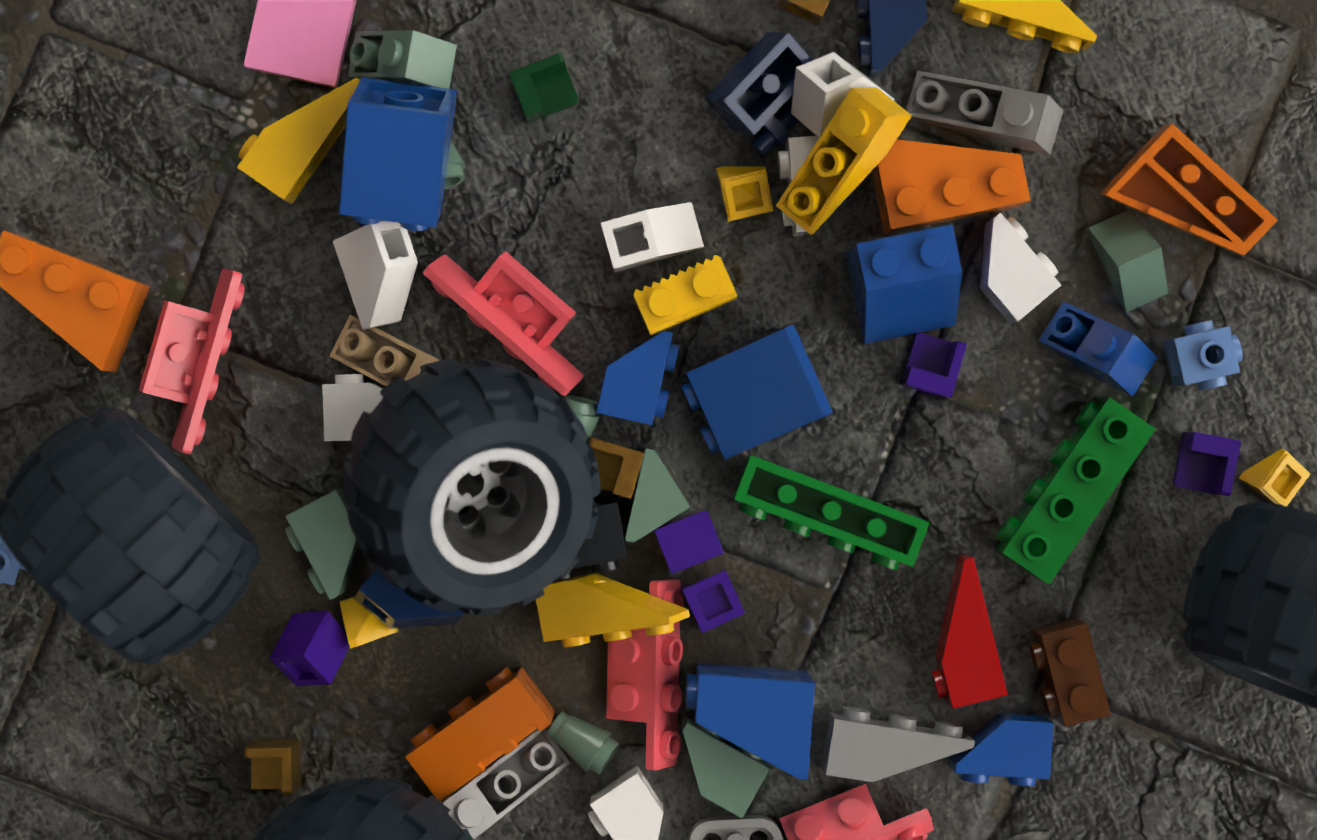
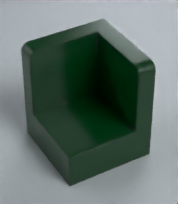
(544, 87)

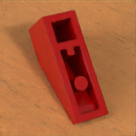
(966, 646)

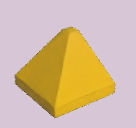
(744, 191)
(1276, 477)
(361, 624)

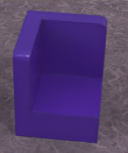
(933, 365)
(1206, 463)
(688, 541)
(713, 600)
(311, 648)

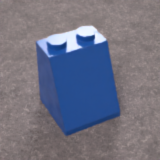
(396, 153)
(905, 283)
(756, 393)
(757, 710)

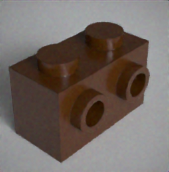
(1069, 672)

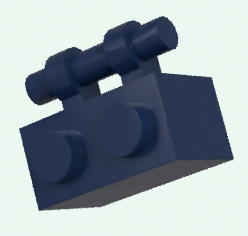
(759, 88)

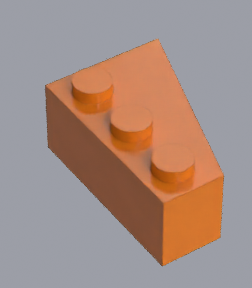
(944, 183)
(1190, 192)
(73, 297)
(479, 732)

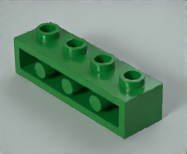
(1073, 489)
(830, 510)

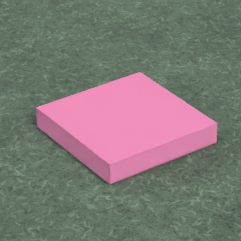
(300, 39)

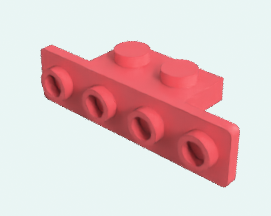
(515, 311)
(187, 354)
(646, 682)
(853, 817)

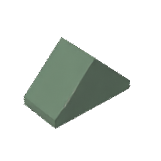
(1130, 259)
(655, 498)

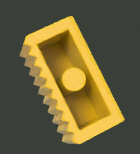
(685, 295)

